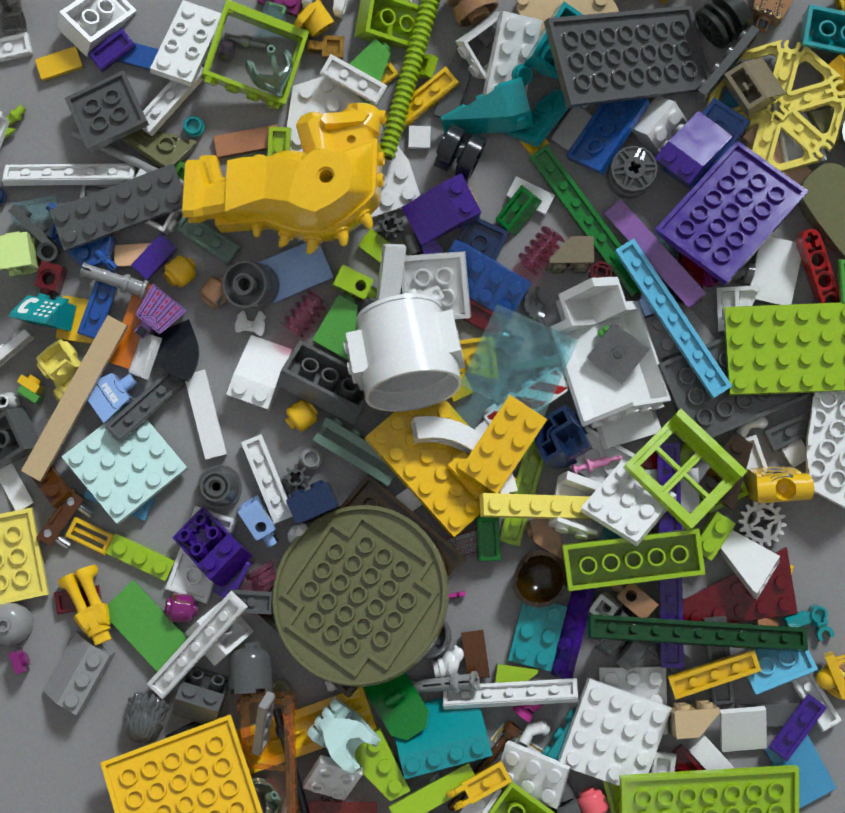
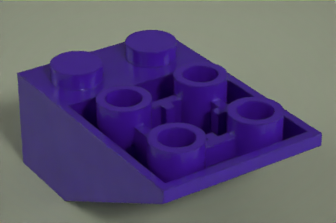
(212, 547)

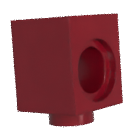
(50, 269)

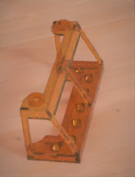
(290, 741)

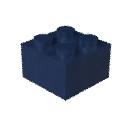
(313, 502)

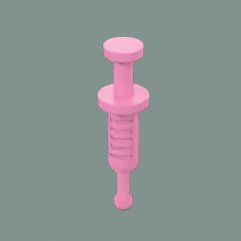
(593, 464)

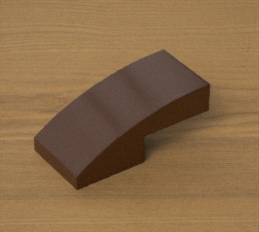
(475, 653)

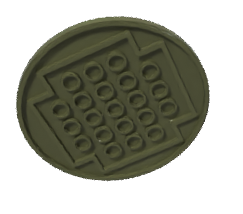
(360, 596)

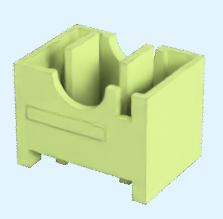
(19, 253)

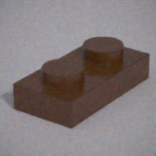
(54, 488)

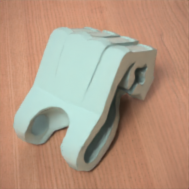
(342, 732)

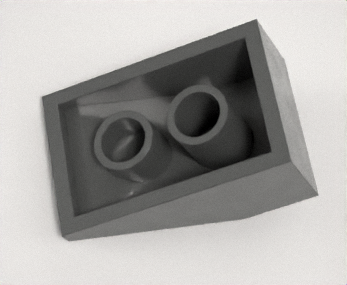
(16, 436)

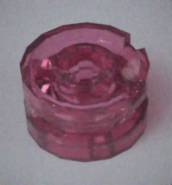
(262, 575)

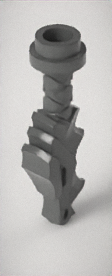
(534, 306)

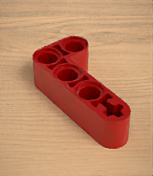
(822, 268)

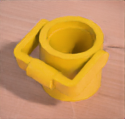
(314, 19)

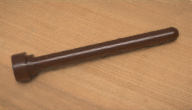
(509, 732)

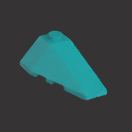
(496, 112)

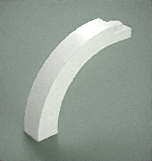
(453, 434)

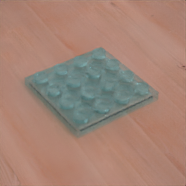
(519, 360)

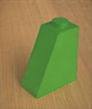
(374, 61)
(336, 324)

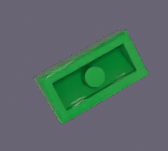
(518, 210)

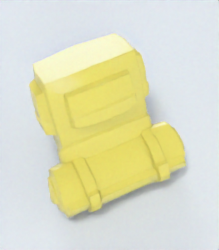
(59, 364)

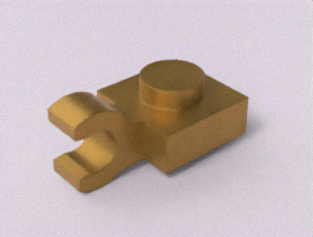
(330, 45)

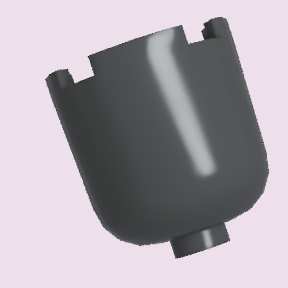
(250, 670)

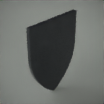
(179, 351)

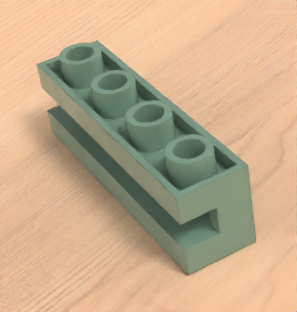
(353, 449)

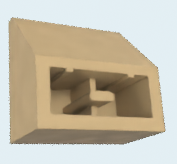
(691, 719)

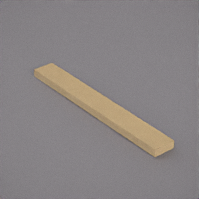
(74, 398)

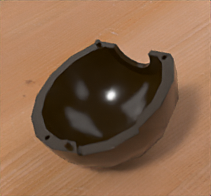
(539, 579)

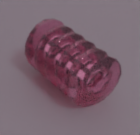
(539, 249)
(304, 313)

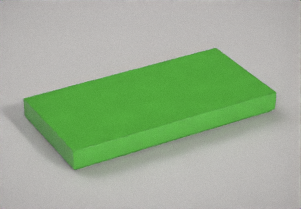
(145, 625)

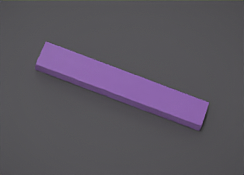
(656, 253)

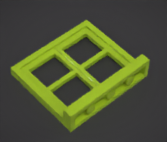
(705, 449)

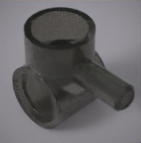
(12, 17)

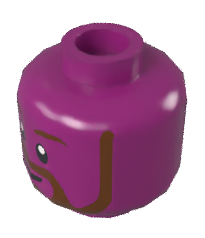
(180, 608)

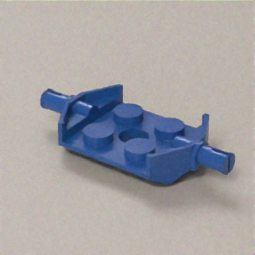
(94, 253)

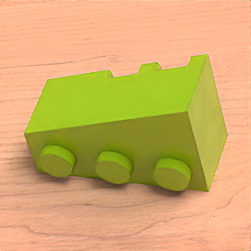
(382, 767)

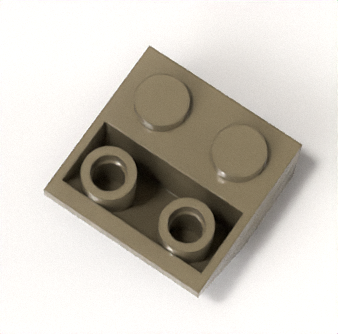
(753, 85)
(574, 255)

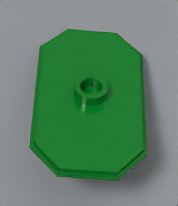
(399, 707)

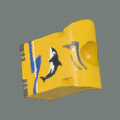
(779, 484)

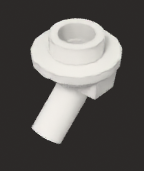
(296, 530)

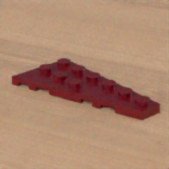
(734, 601)

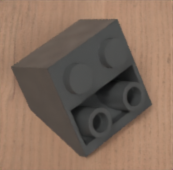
(201, 696)

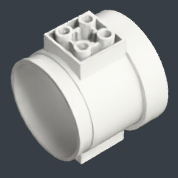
(405, 353)

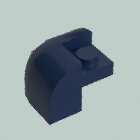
(562, 439)

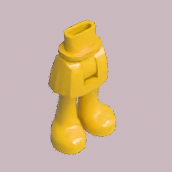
(92, 619)

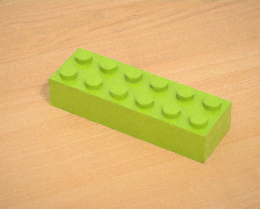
(620, 562)

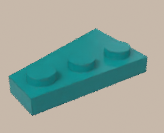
(544, 117)

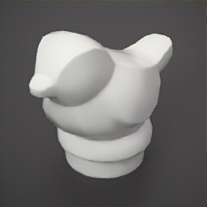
(448, 663)

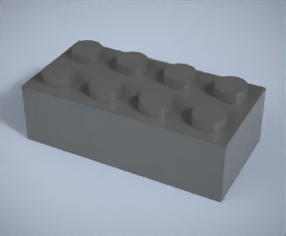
(322, 382)

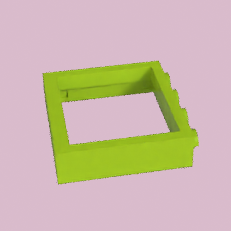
(265, 22)

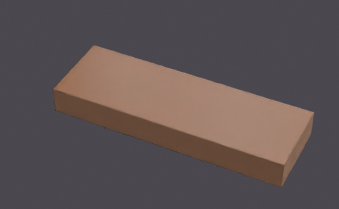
(242, 141)

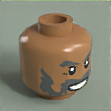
(213, 293)

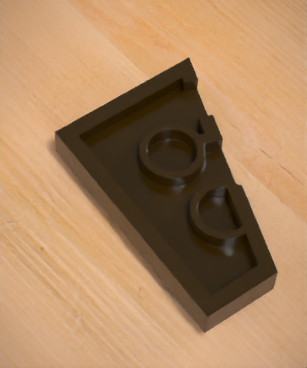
(740, 450)

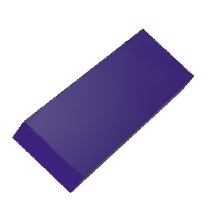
(797, 727)

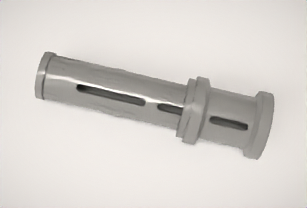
(124, 282)
(456, 681)

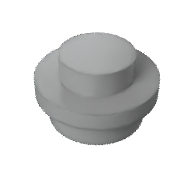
(311, 458)

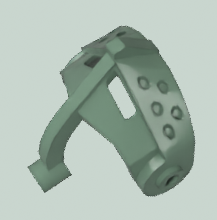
(277, 80)
(272, 800)

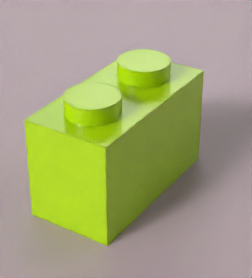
(714, 534)

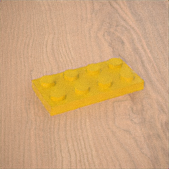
(503, 444)

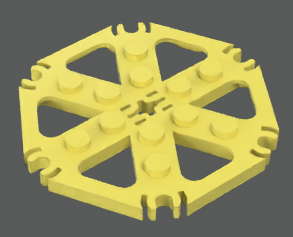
(793, 104)

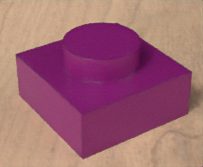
(19, 661)

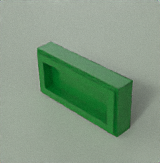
(488, 539)

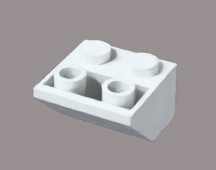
(659, 124)

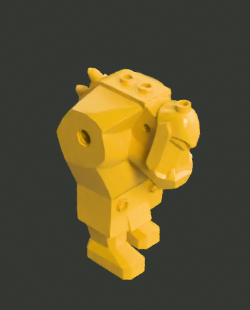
(296, 193)

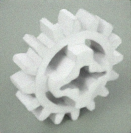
(757, 515)

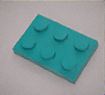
(537, 635)

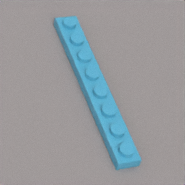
(672, 318)

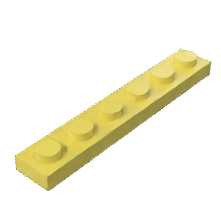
(532, 506)

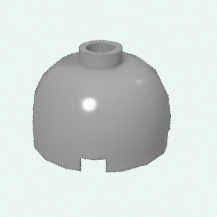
(15, 623)

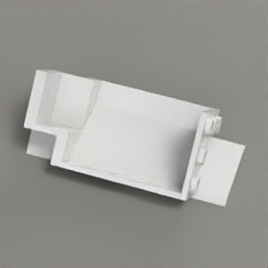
(615, 409)

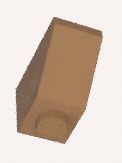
(545, 536)

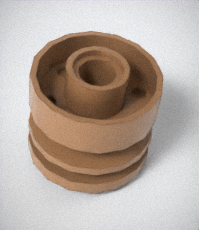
(471, 11)

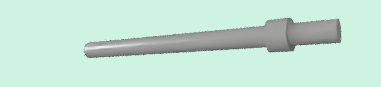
(123, 156)

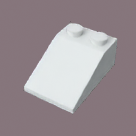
(93, 21)
(258, 373)

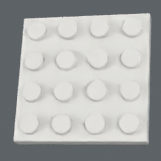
(613, 733)

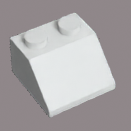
(228, 641)

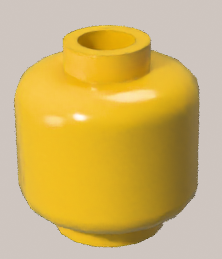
(180, 271)
(301, 415)

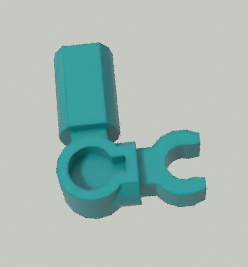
(816, 614)

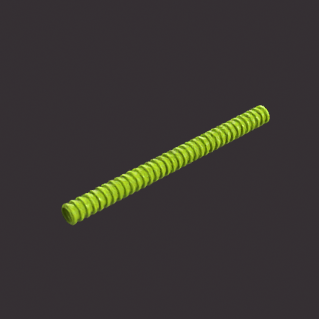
(408, 77)

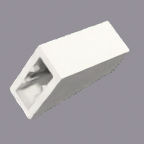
(749, 562)

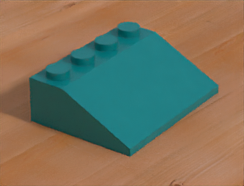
(448, 740)

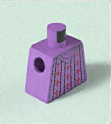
(156, 312)

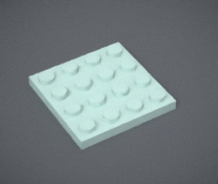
(124, 473)

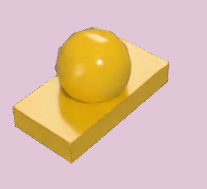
(830, 677)

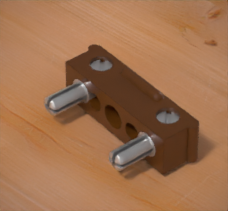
(60, 518)

